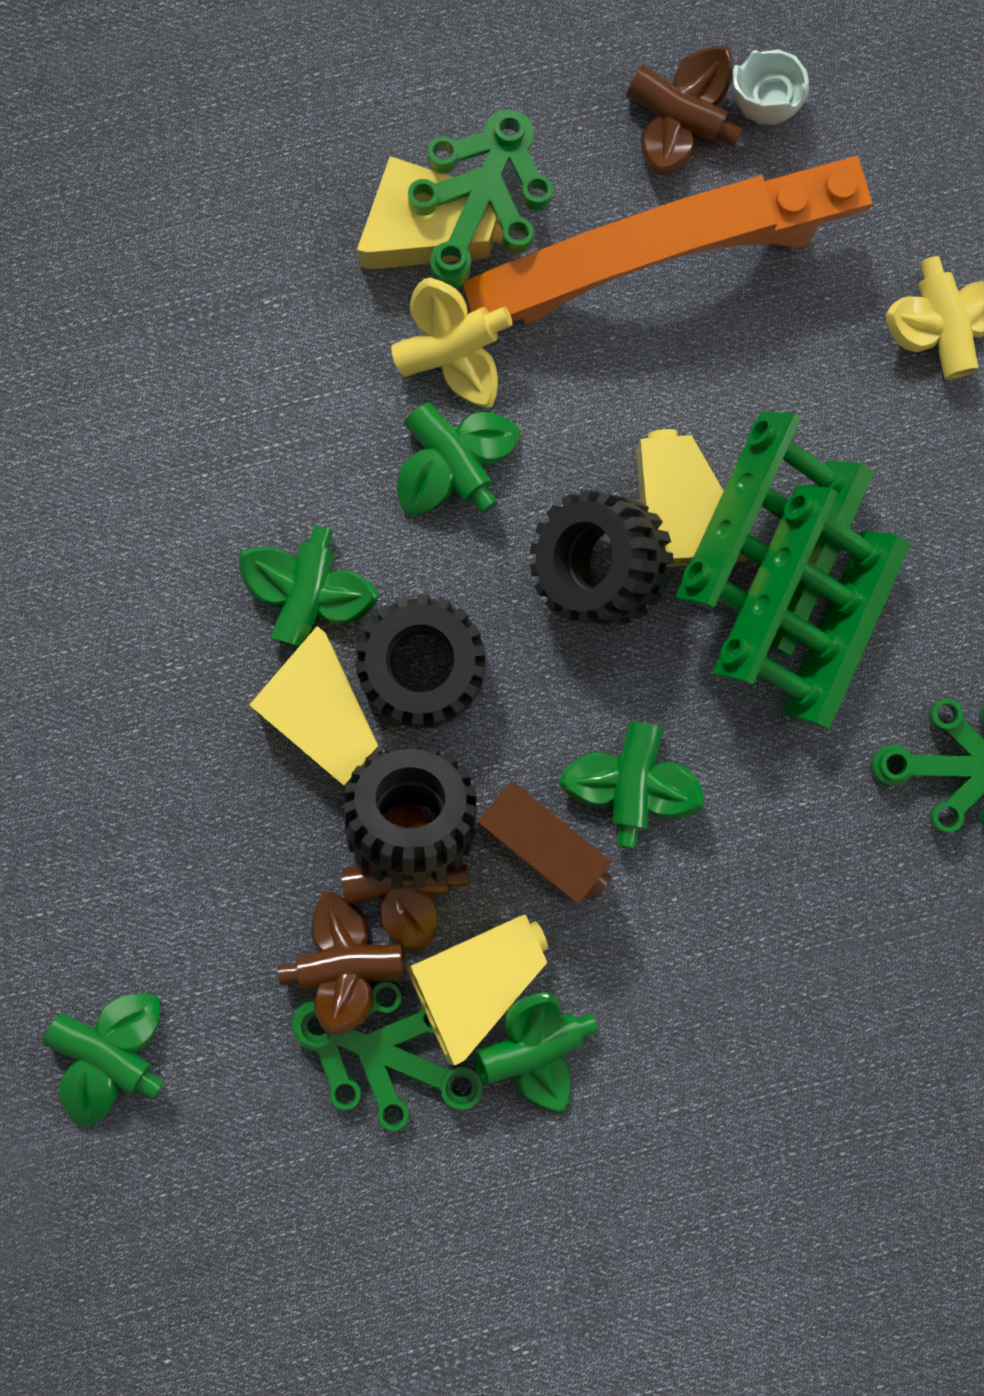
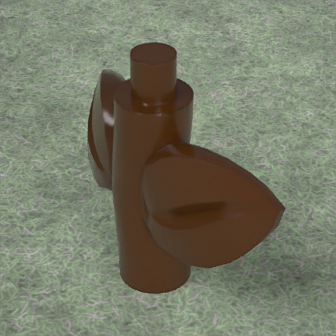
(685, 108)
(405, 912)
(342, 965)

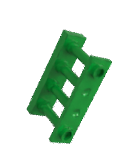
(737, 509)
(848, 620)

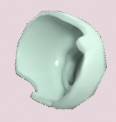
(770, 86)

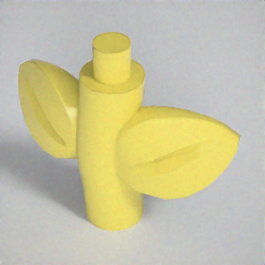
(941, 317)
(452, 342)

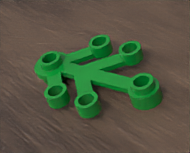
(482, 187)
(939, 765)
(378, 1051)

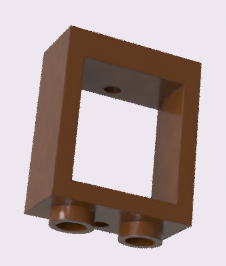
(546, 844)

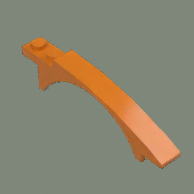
(743, 213)

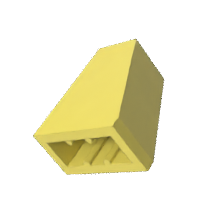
(402, 238)
(678, 489)
(318, 708)
(477, 982)

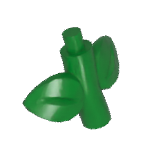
(453, 459)
(305, 587)
(634, 783)
(536, 1051)
(106, 1056)

